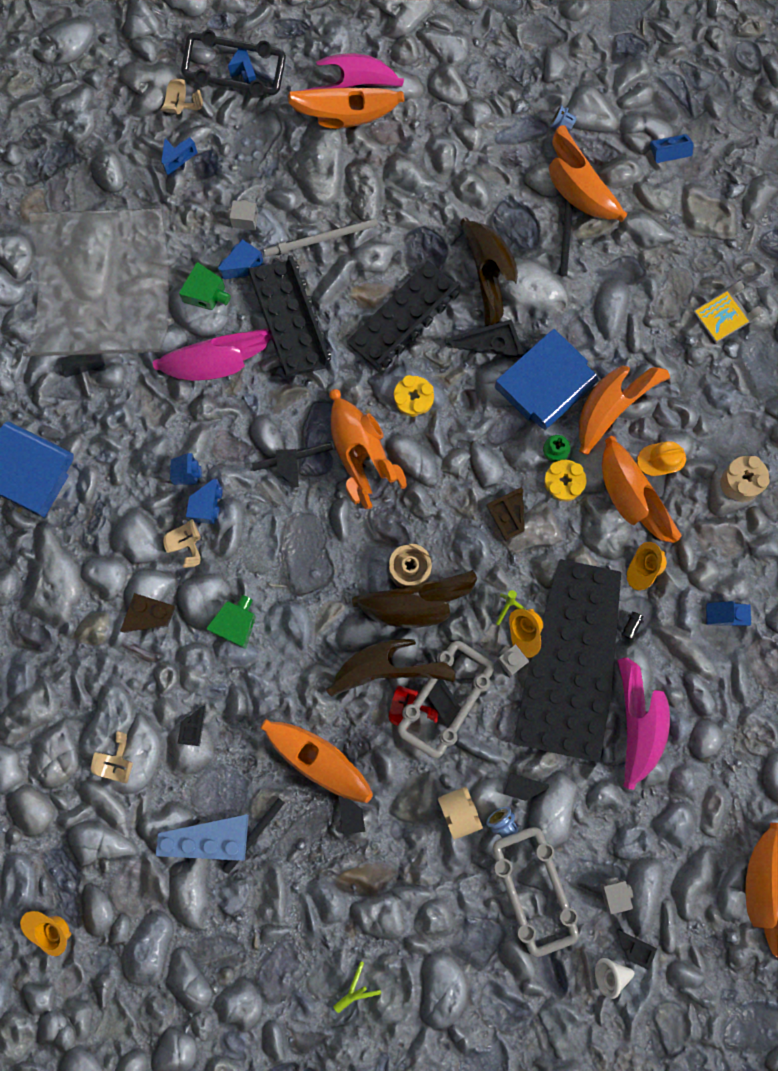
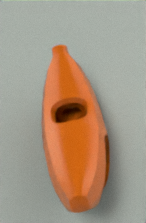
(345, 106)
(578, 180)
(608, 402)
(634, 494)
(318, 760)
(763, 886)

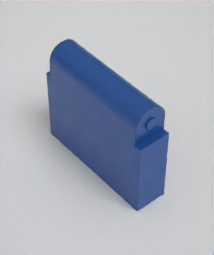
(547, 380)
(31, 469)

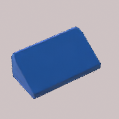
(672, 148)

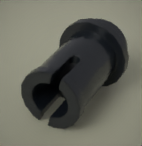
(632, 625)

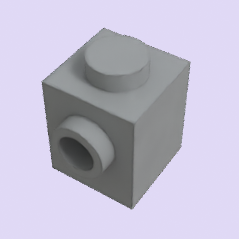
(243, 215)
(512, 659)
(616, 895)

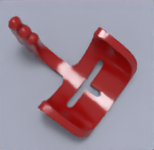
(396, 709)

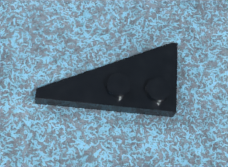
(495, 339)

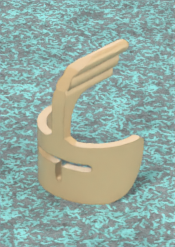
(176, 87)
(172, 544)
(101, 769)

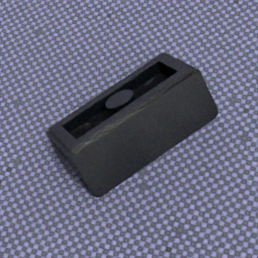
(81, 363)

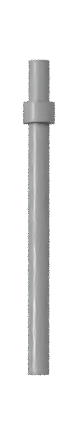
(284, 247)

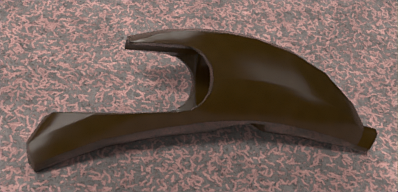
(490, 249)
(416, 604)
(377, 663)

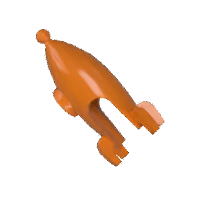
(355, 439)

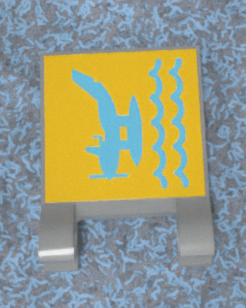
(725, 314)

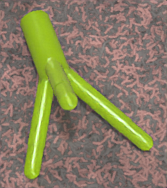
(510, 600)
(350, 997)

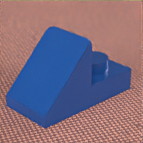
(242, 65)
(175, 157)
(728, 614)

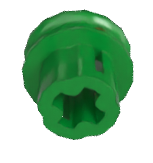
(550, 450)

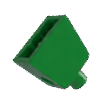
(204, 289)
(234, 622)

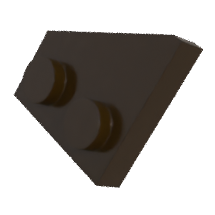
(508, 514)
(146, 614)

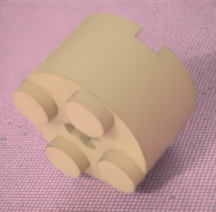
(755, 480)
(405, 556)
(460, 813)

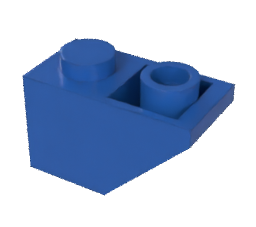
(240, 260)
(185, 470)
(203, 503)

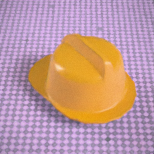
(661, 458)
(646, 566)
(526, 630)
(46, 932)

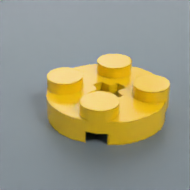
(403, 399)
(557, 488)

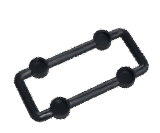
(263, 49)

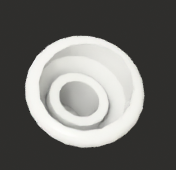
(612, 977)

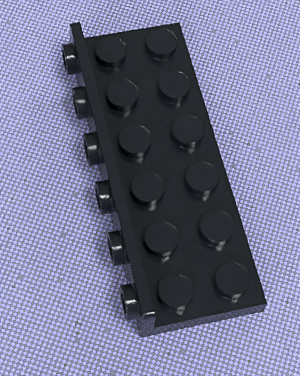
(404, 316)
(290, 317)

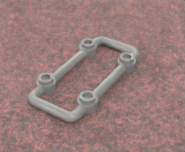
(447, 736)
(567, 914)

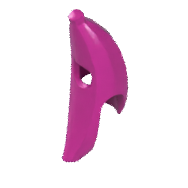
(360, 70)
(213, 357)
(645, 732)

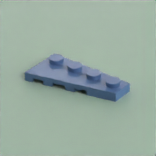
(211, 840)

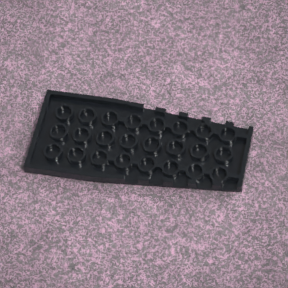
(572, 674)

